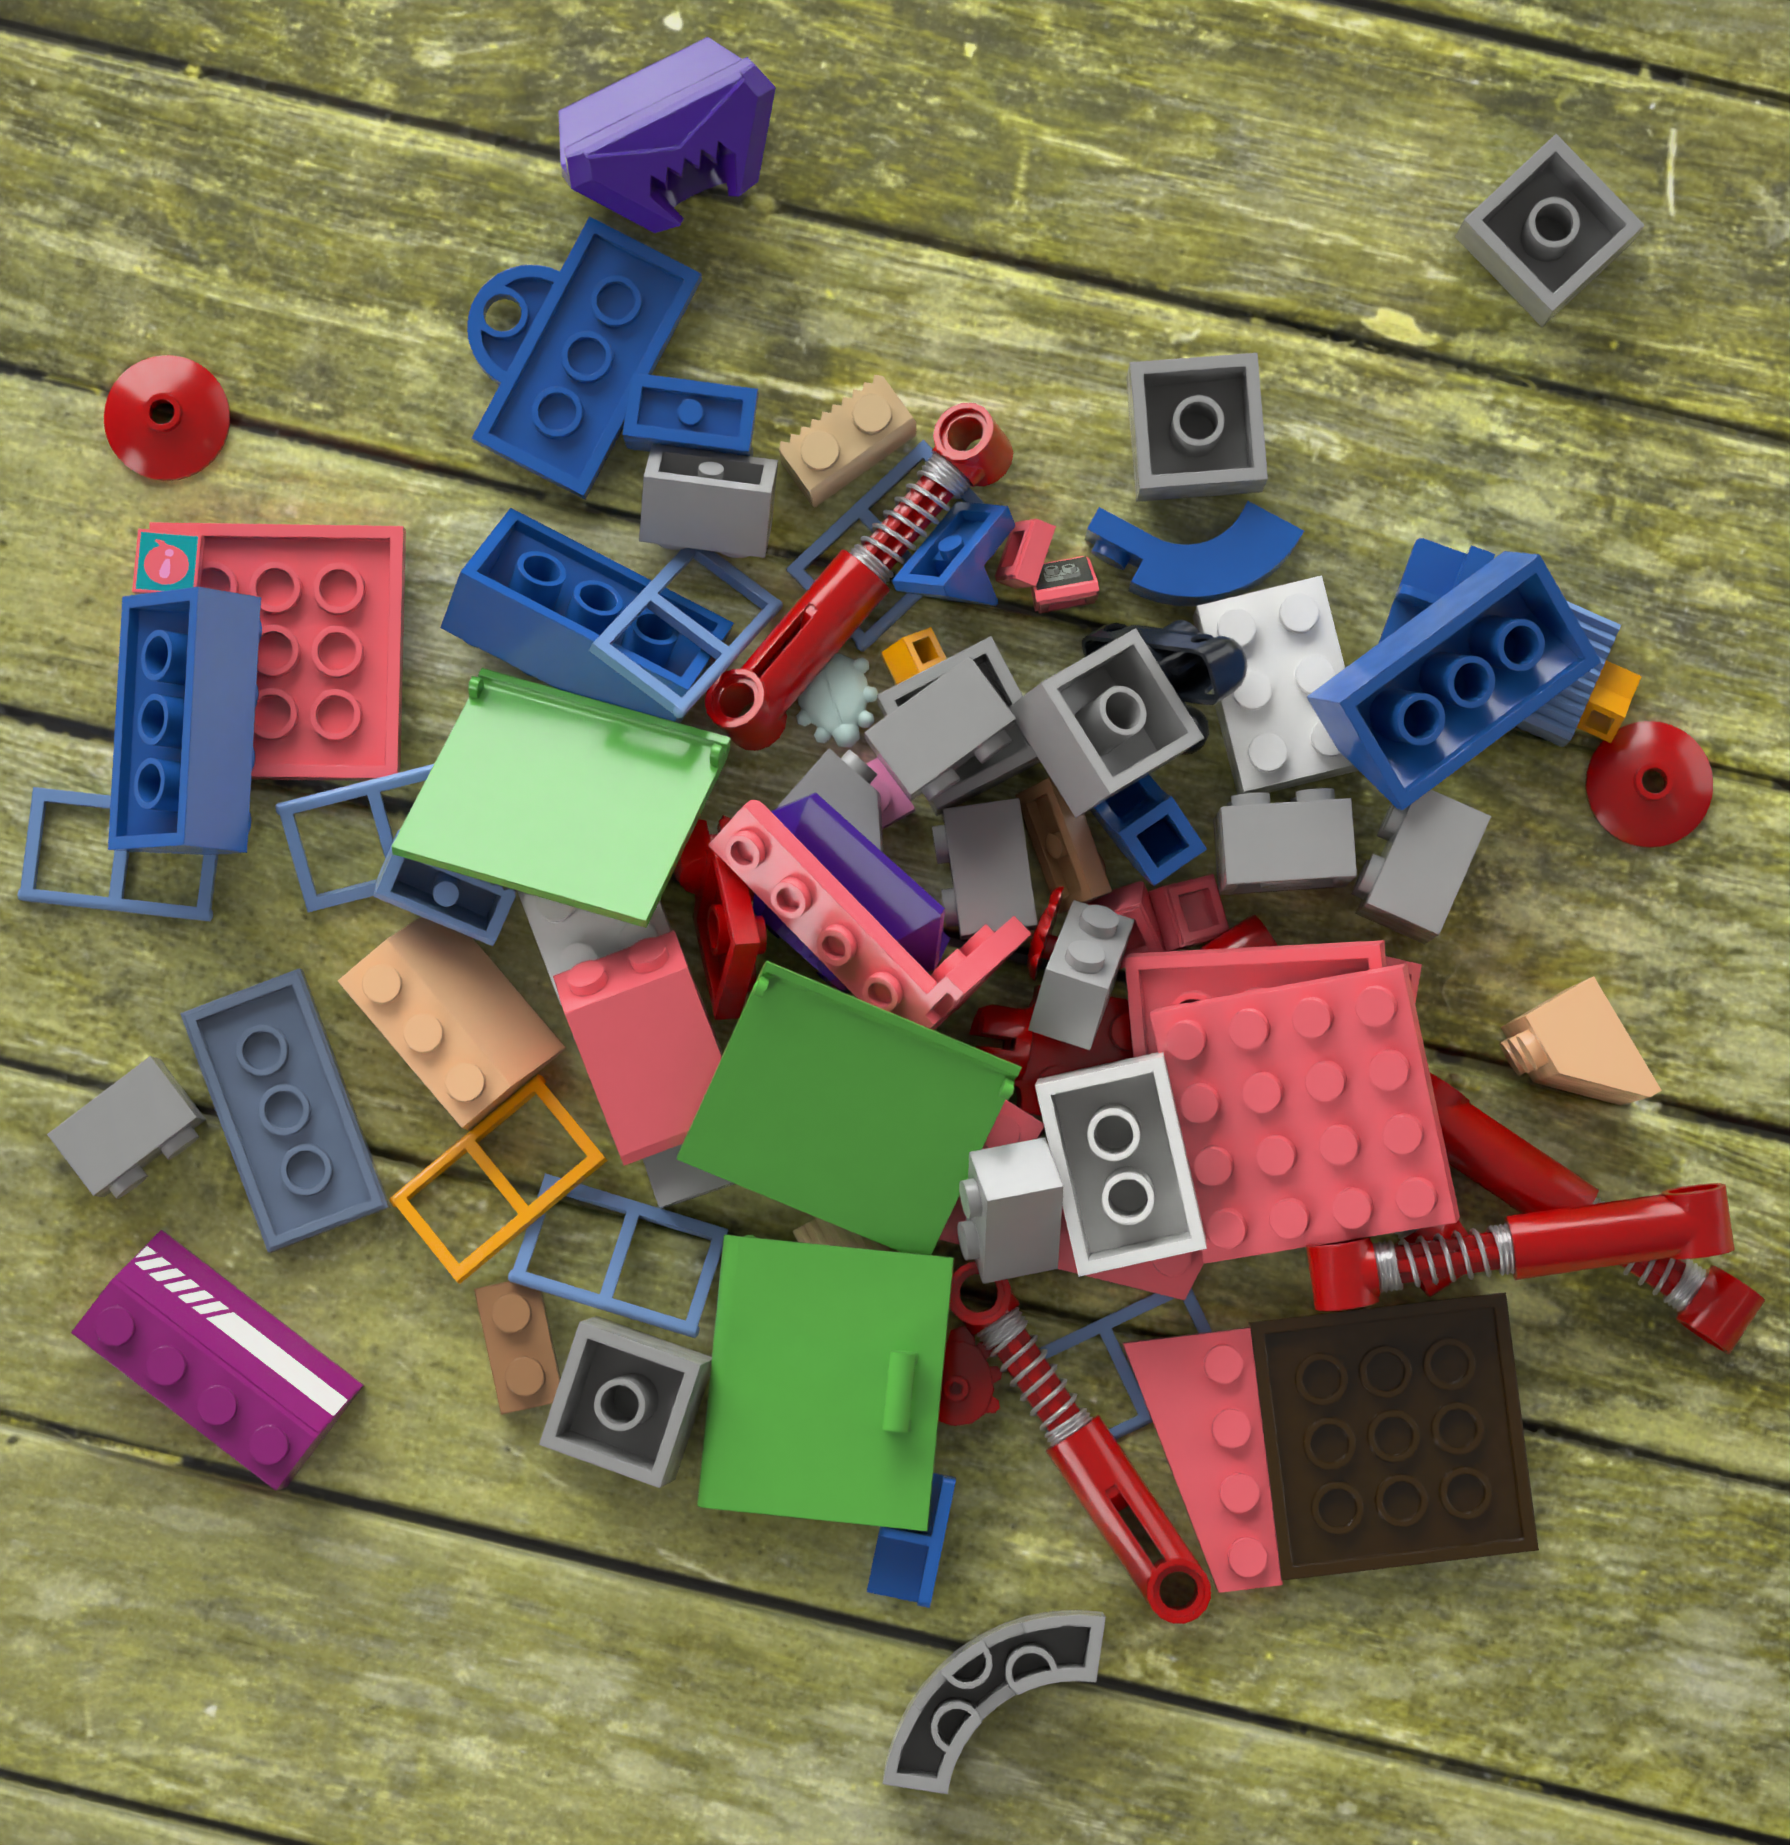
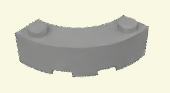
(980, 1678)

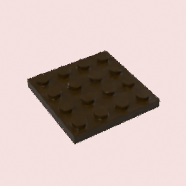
(1393, 1436)

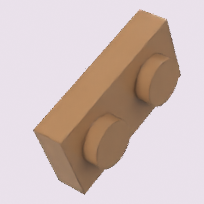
(1063, 845)
(518, 1345)

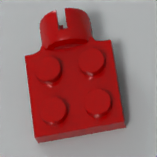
(723, 922)
(1047, 1056)

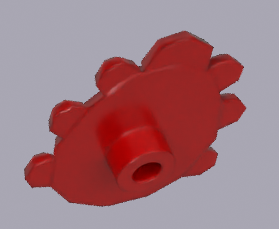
(1043, 940)
(967, 1380)

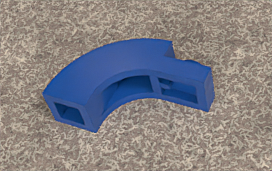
(1201, 571)
(1149, 829)

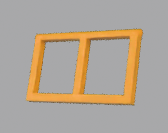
(526, 1213)

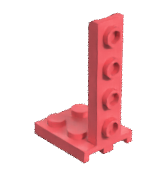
(846, 934)

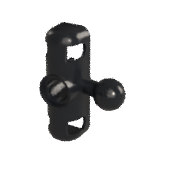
(1189, 660)

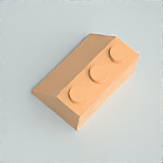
(452, 1017)
(1579, 1047)

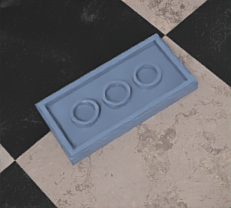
(285, 1110)

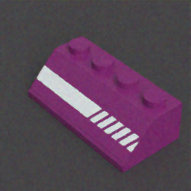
(218, 1360)

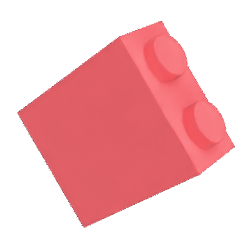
(642, 1041)

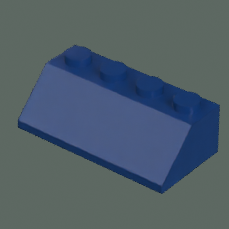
(546, 601)
(1455, 677)
(185, 722)

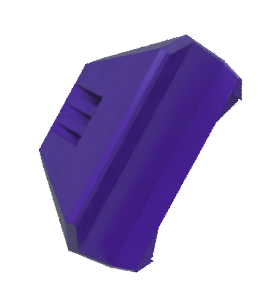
(668, 134)
(870, 877)

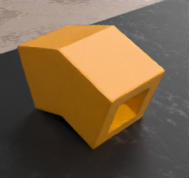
(912, 655)
(1609, 701)

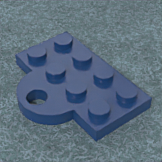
(574, 351)

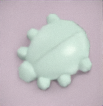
(838, 701)

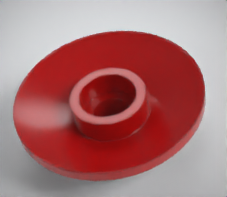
(188, 439)
(1623, 803)

